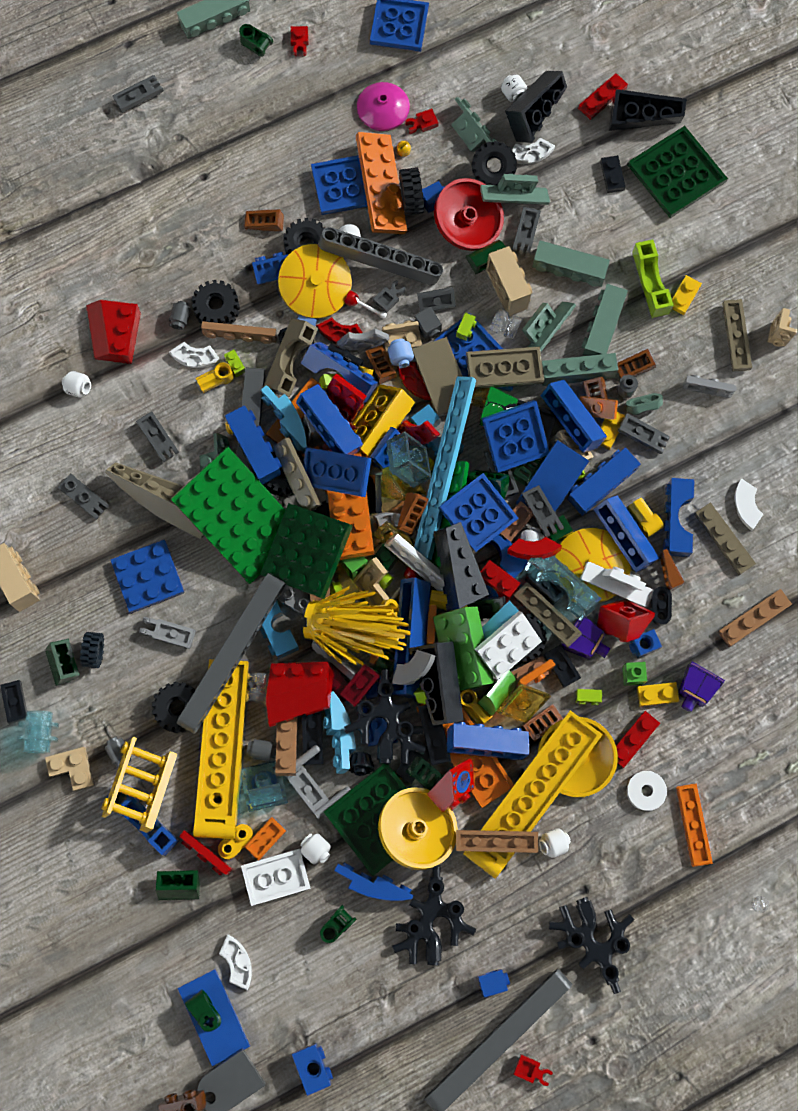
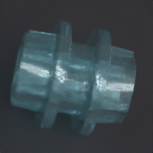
(38, 732)

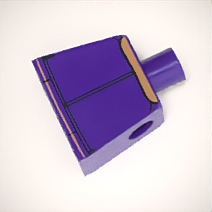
(589, 641)
(698, 686)

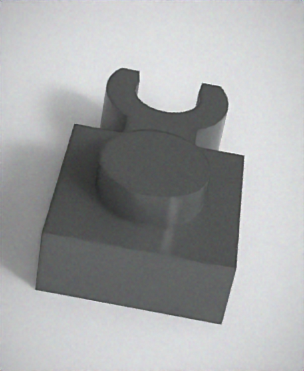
(388, 298)

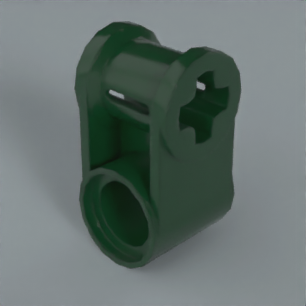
(257, 41)
(338, 924)
(201, 1008)

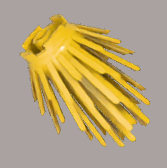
(353, 626)

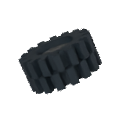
(92, 650)

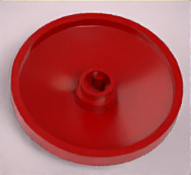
(465, 217)

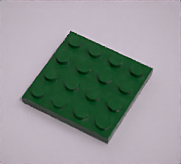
(677, 171)
(306, 550)
(358, 816)

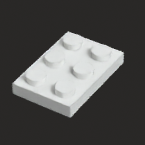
(508, 645)
(275, 877)

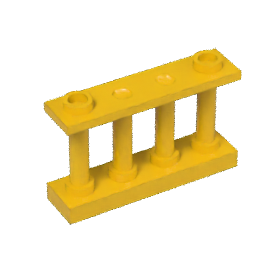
(159, 781)

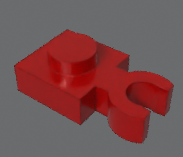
(299, 39)
(424, 120)
(529, 1070)

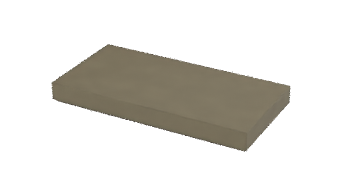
(505, 367)
(438, 372)

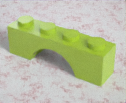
(656, 294)

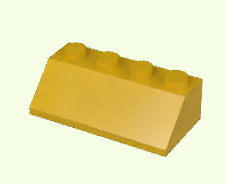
(383, 410)

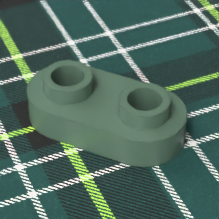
(643, 403)

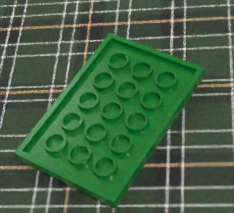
(232, 512)

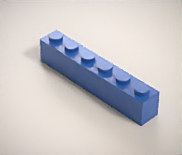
(414, 609)

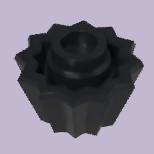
(361, 764)

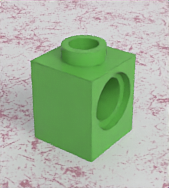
(634, 673)

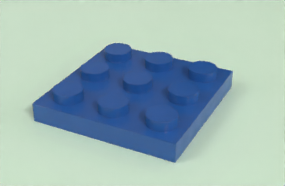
(399, 24)
(339, 185)
(479, 341)
(516, 436)
(480, 511)
(147, 576)

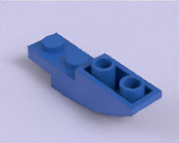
(380, 889)

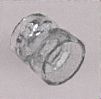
(507, 324)
(258, 688)

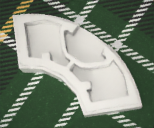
(534, 152)
(195, 357)
(745, 504)
(238, 962)

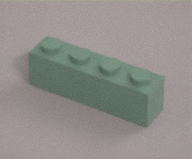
(209, 14)
(570, 263)
(605, 320)
(580, 368)

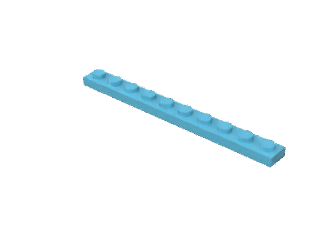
(444, 464)

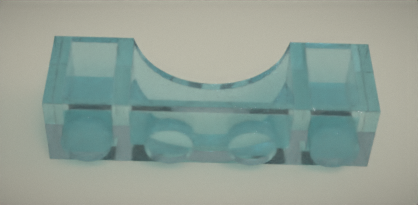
(581, 598)

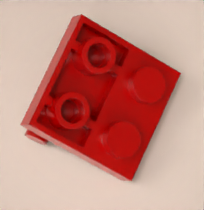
(345, 397)

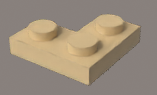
(369, 579)
(72, 762)

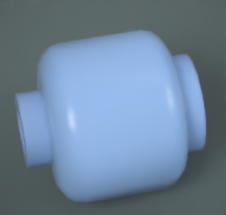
(400, 353)

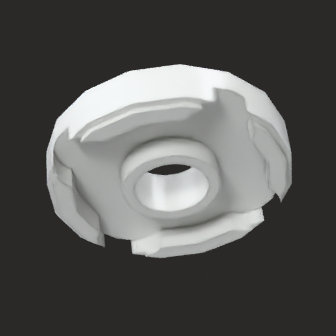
(658, 788)

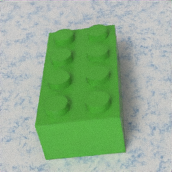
(466, 632)

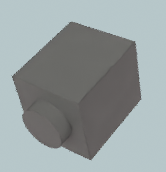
(428, 323)

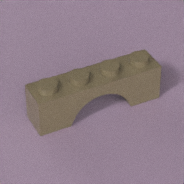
(296, 338)

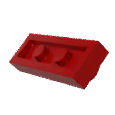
(602, 96)
(635, 738)
(205, 854)

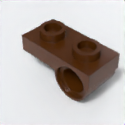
(183, 1102)

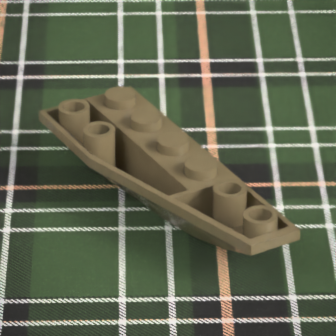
(152, 494)

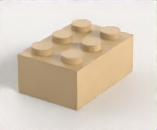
(509, 280)
(15, 580)

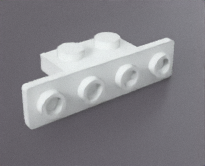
(618, 583)

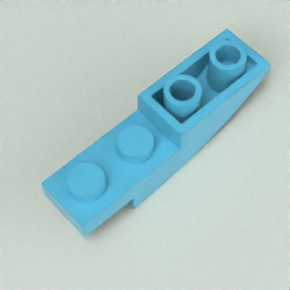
(289, 419)
(344, 744)

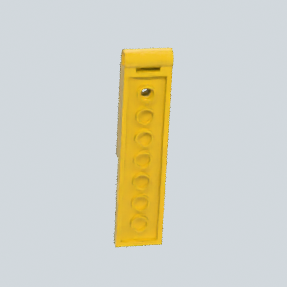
(222, 760)
(538, 786)

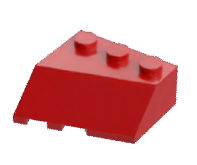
(113, 330)
(298, 690)

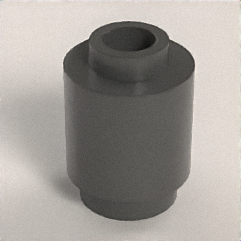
(179, 315)
(627, 386)
(113, 750)
(261, 750)

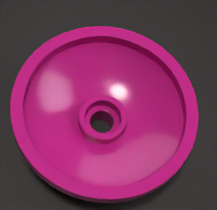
(383, 114)

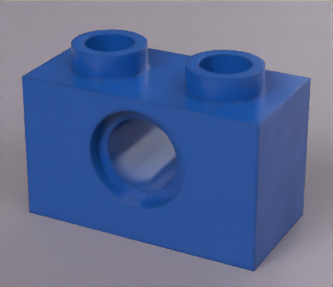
(312, 1082)

